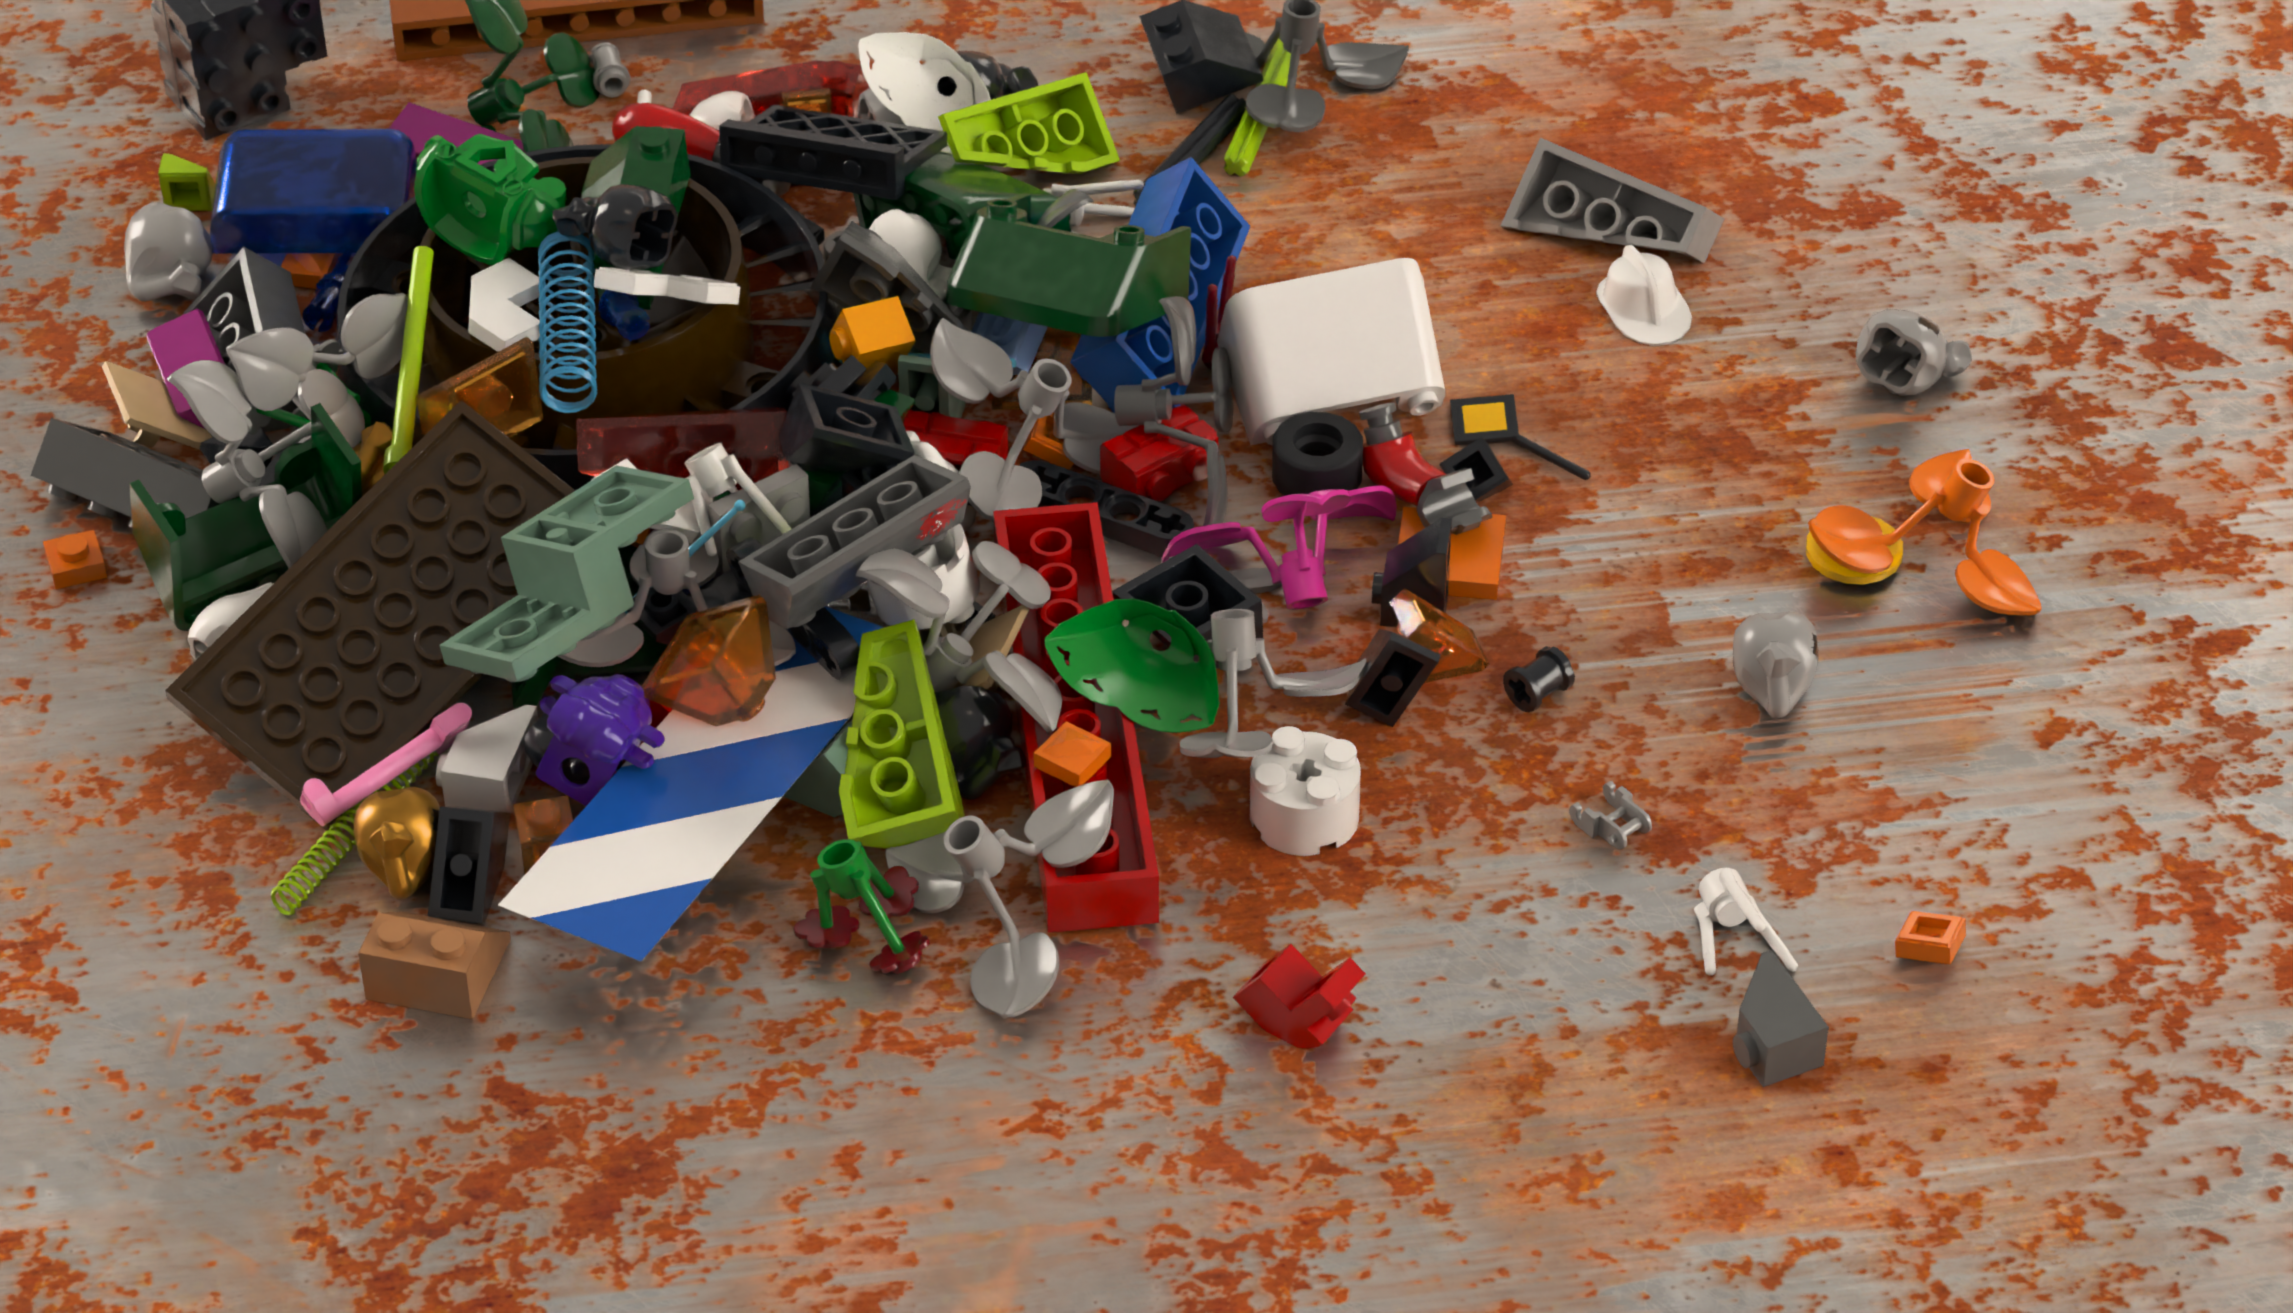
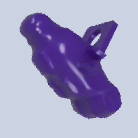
(599, 724)

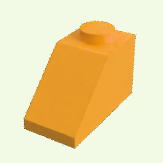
(872, 333)

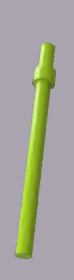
(410, 357)

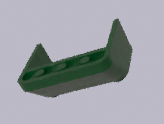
(1066, 276)
(229, 545)

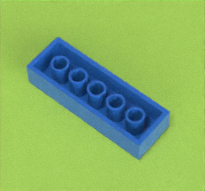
(1168, 201)

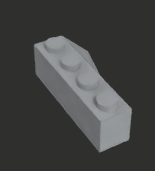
(1591, 201)

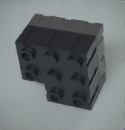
(232, 57)

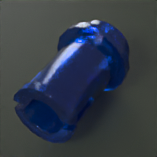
(624, 312)

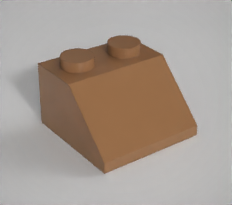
(430, 962)

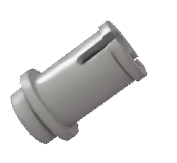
(610, 75)

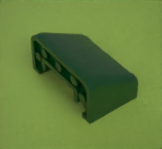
(950, 196)

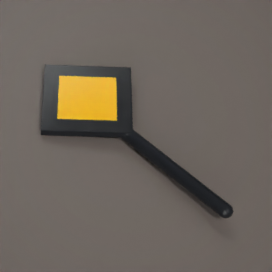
(1496, 421)

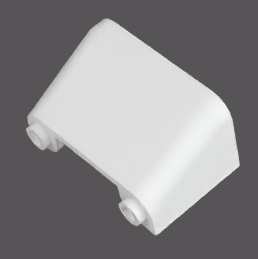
(1332, 345)

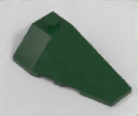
(642, 158)

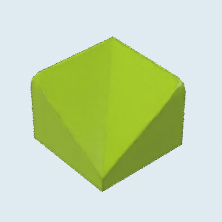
(185, 184)

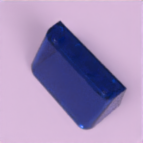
(308, 188)

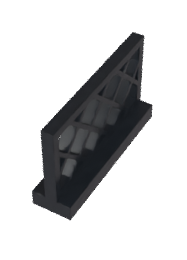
(828, 150)

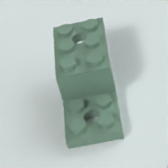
(567, 573)

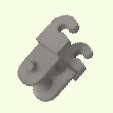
(1598, 824)

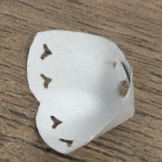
(915, 85)

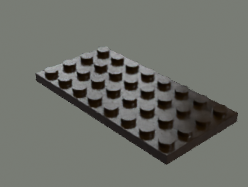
(347, 641)

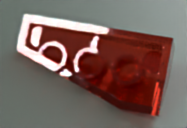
(767, 85)
(669, 439)

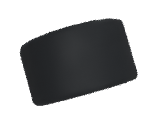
(1316, 454)

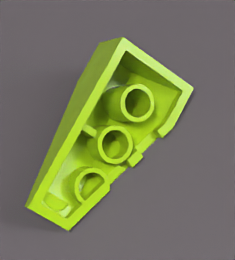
(1034, 129)
(898, 762)

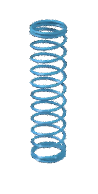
(568, 367)

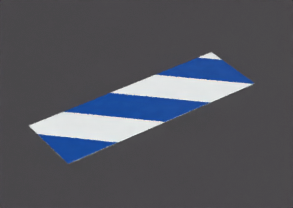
(670, 828)

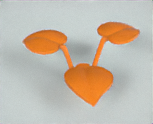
(1961, 493)

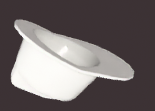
(1644, 299)

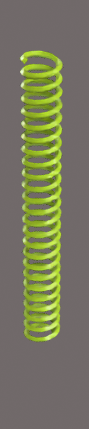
(337, 825)

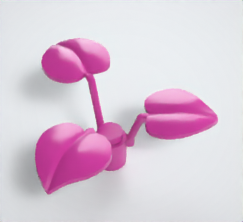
(1301, 571)

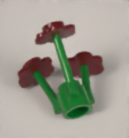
(847, 872)

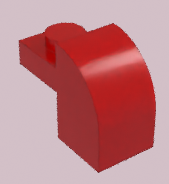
(1297, 1002)

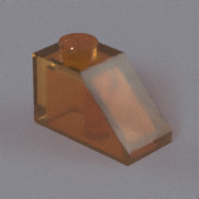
(539, 826)

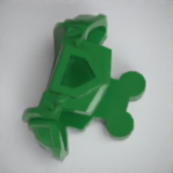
(481, 209)

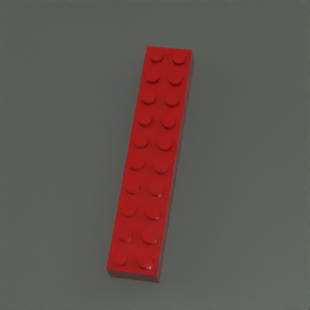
(1122, 877)

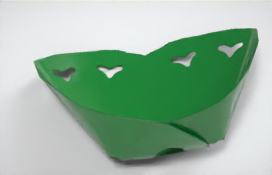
(1132, 671)

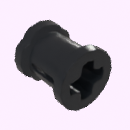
(1538, 679)

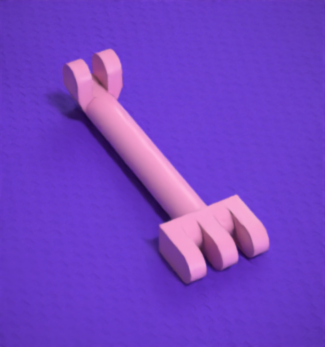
(325, 806)

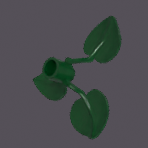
(500, 99)

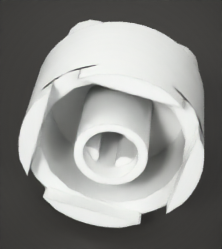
(959, 578)
(1305, 791)

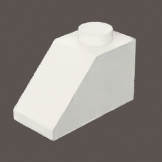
(488, 763)

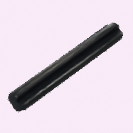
(1204, 136)

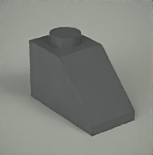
(1778, 1026)

